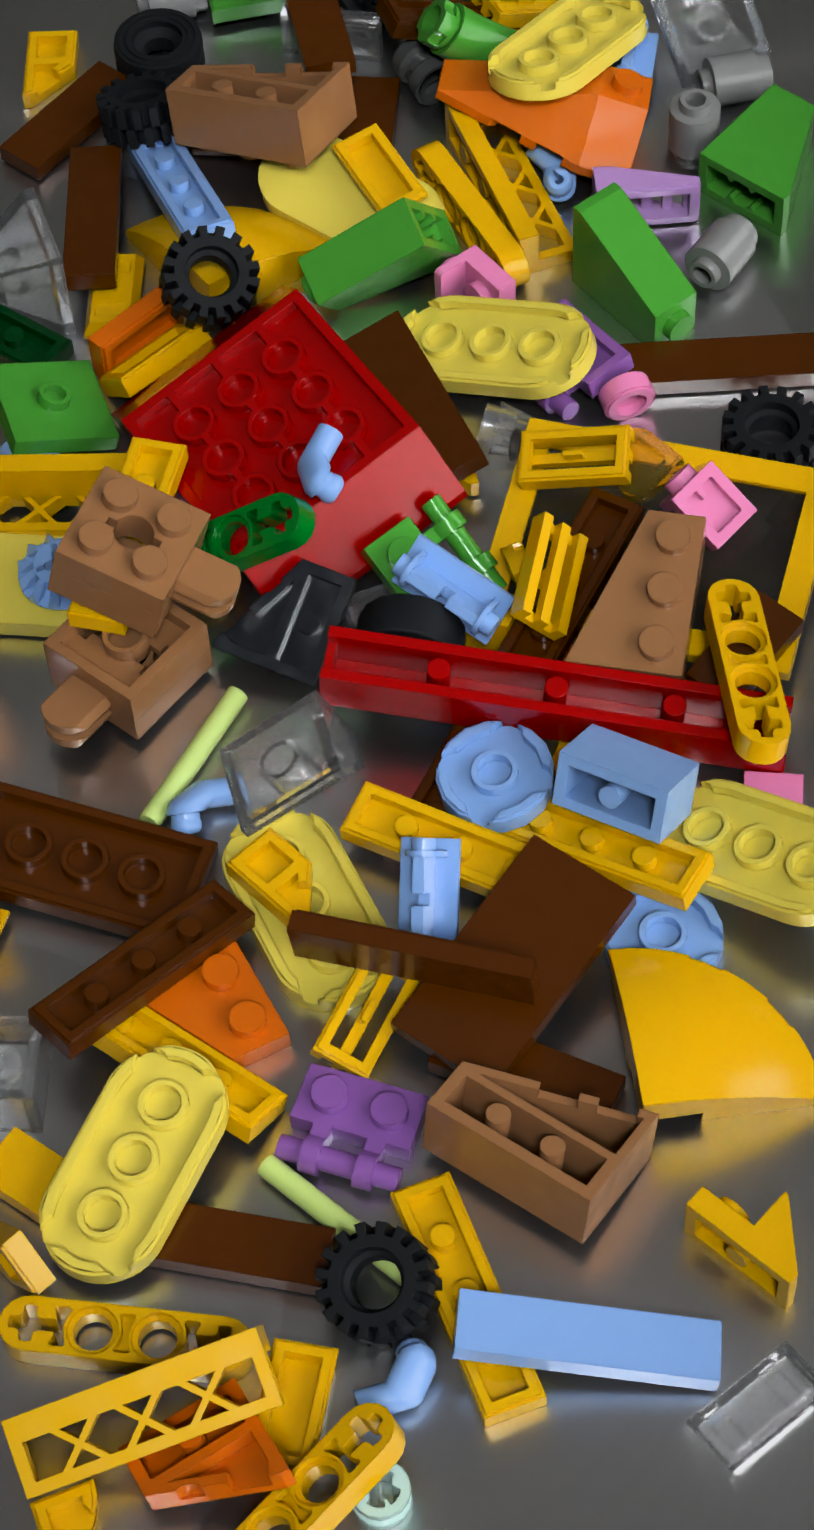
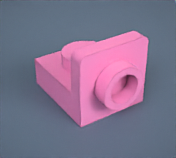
(473, 275)
(708, 494)

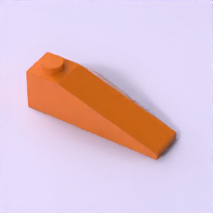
(585, 128)

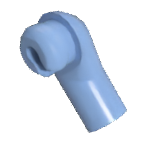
(557, 180)
(315, 465)
(195, 798)
(406, 1381)

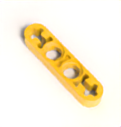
(468, 210)
(751, 669)
(128, 1328)
(292, 1504)

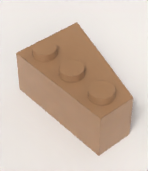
(261, 114)
(649, 602)
(538, 1147)

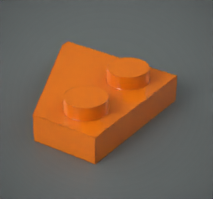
(226, 1009)
(213, 1465)

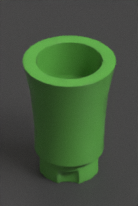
(459, 32)

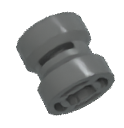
(419, 69)

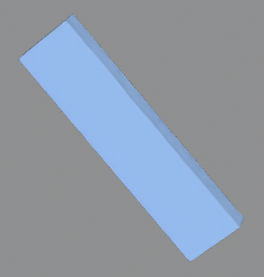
(180, 188)
(587, 1339)

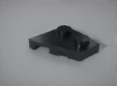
(292, 623)

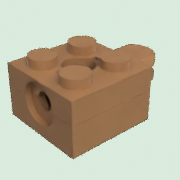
(134, 580)
(104, 681)

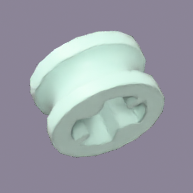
(392, 1514)

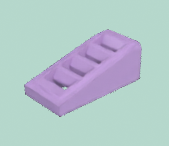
(644, 184)

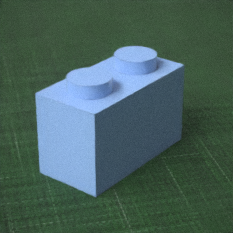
(625, 783)

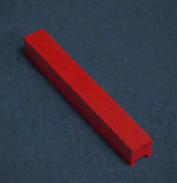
(542, 694)

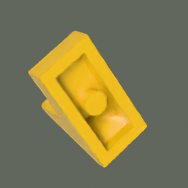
(757, 1252)

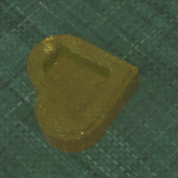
(651, 467)

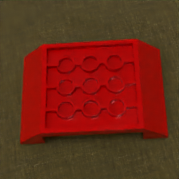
(252, 407)

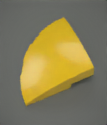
(272, 237)
(705, 1039)

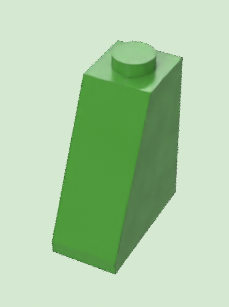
(761, 159)
(378, 254)
(629, 269)

